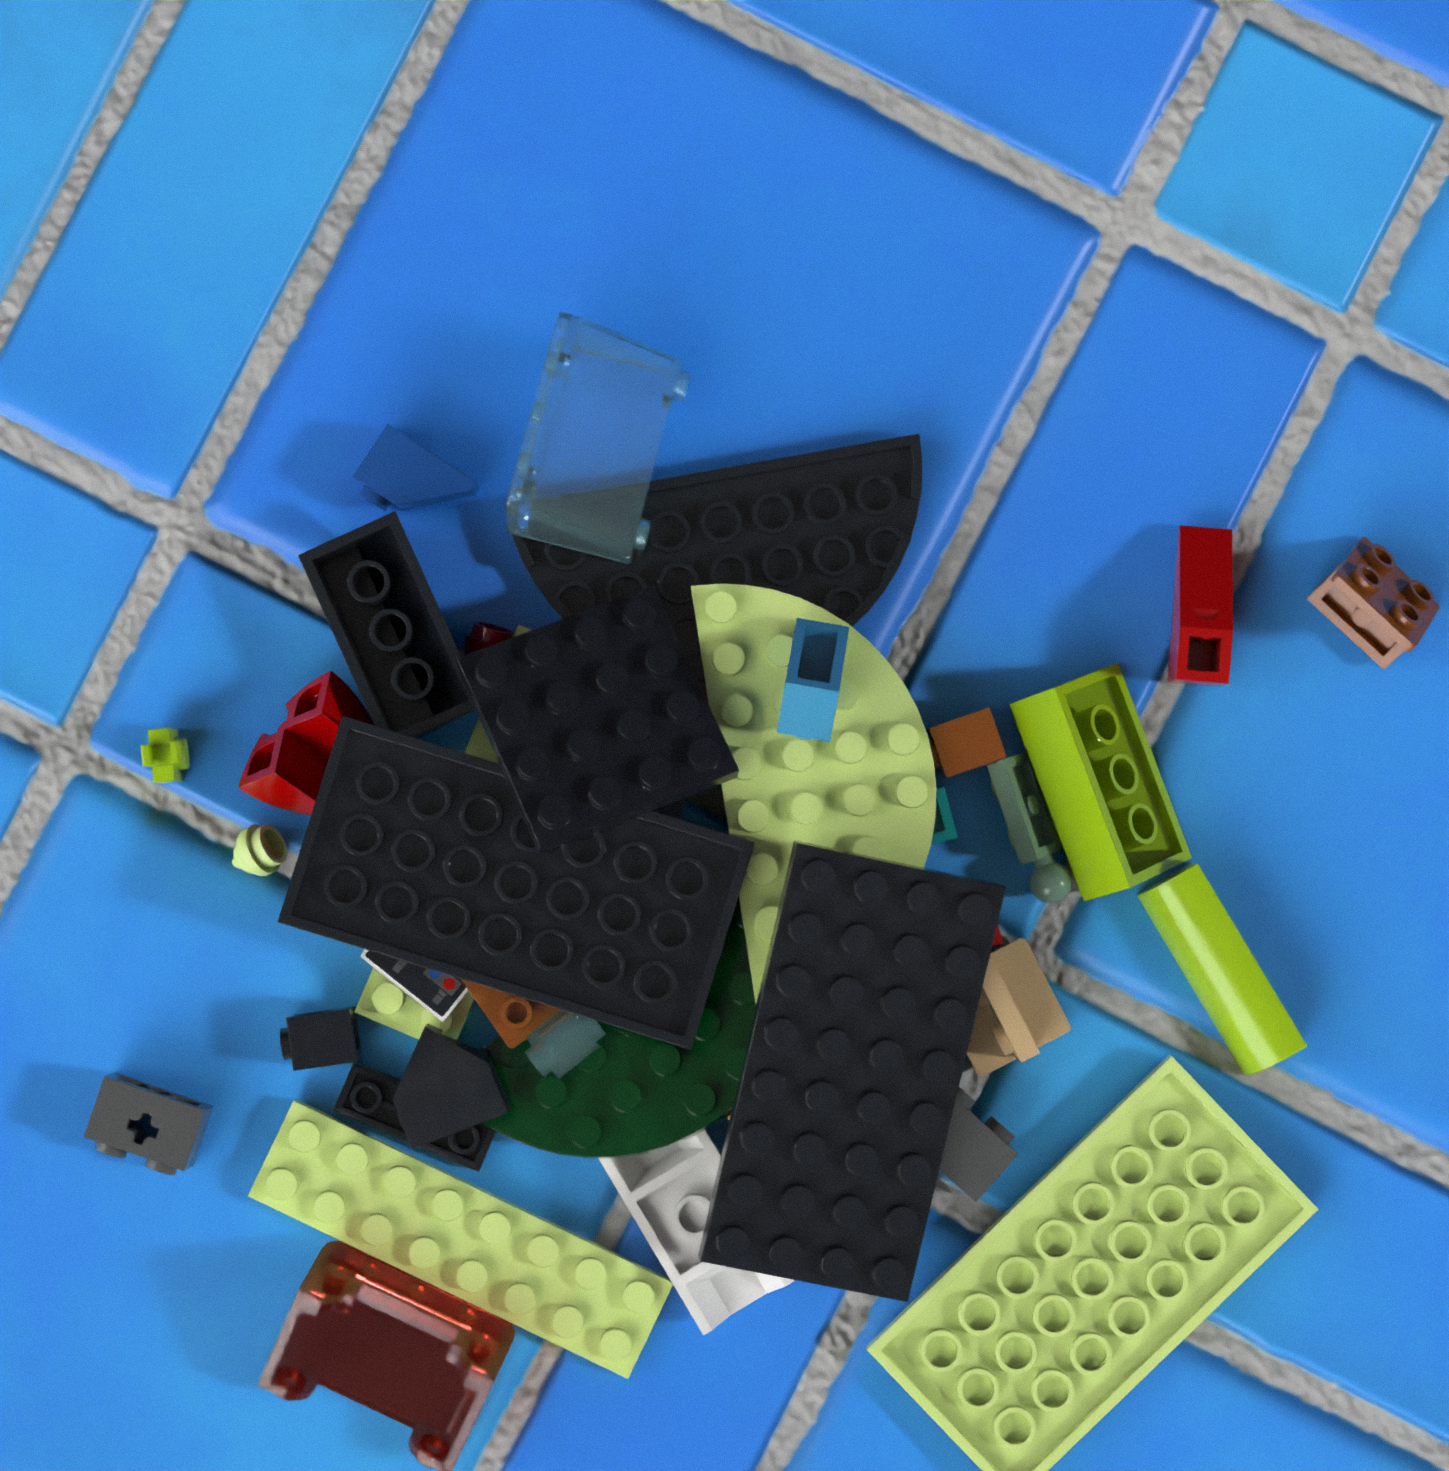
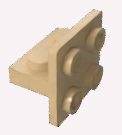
(1014, 1010)

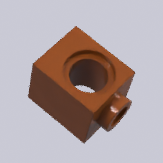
(965, 743)

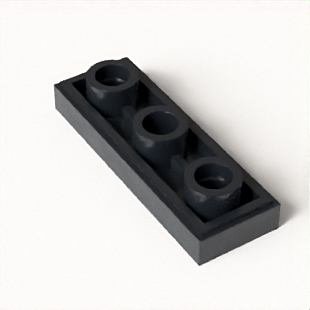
(369, 1100)

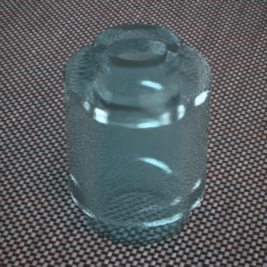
(563, 1042)

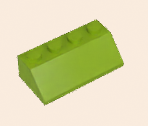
(1100, 782)

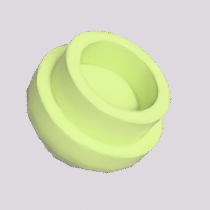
(259, 850)

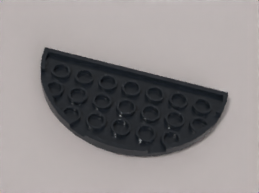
(798, 524)

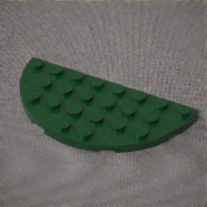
(633, 1087)

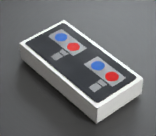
(430, 988)

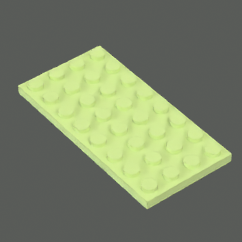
(1092, 1276)

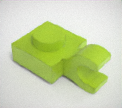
(166, 755)

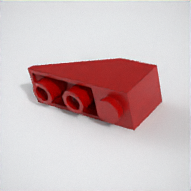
(1202, 608)

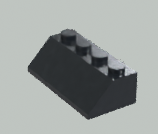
(389, 628)

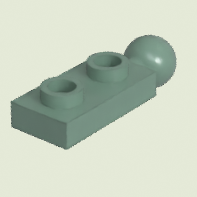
(1030, 825)

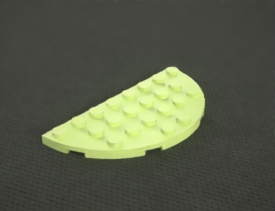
(856, 794)

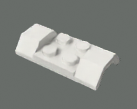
(670, 1202)

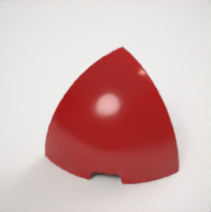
(290, 764)

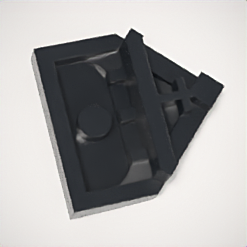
(447, 1089)

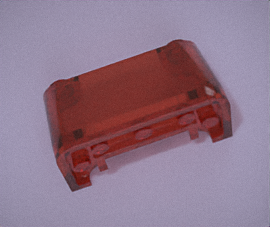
(390, 1349)

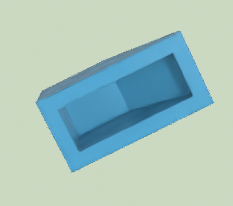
(813, 680)

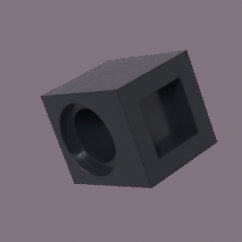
(321, 1038)

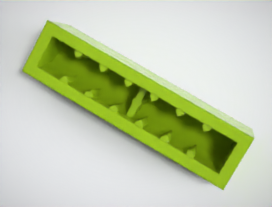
(1221, 969)

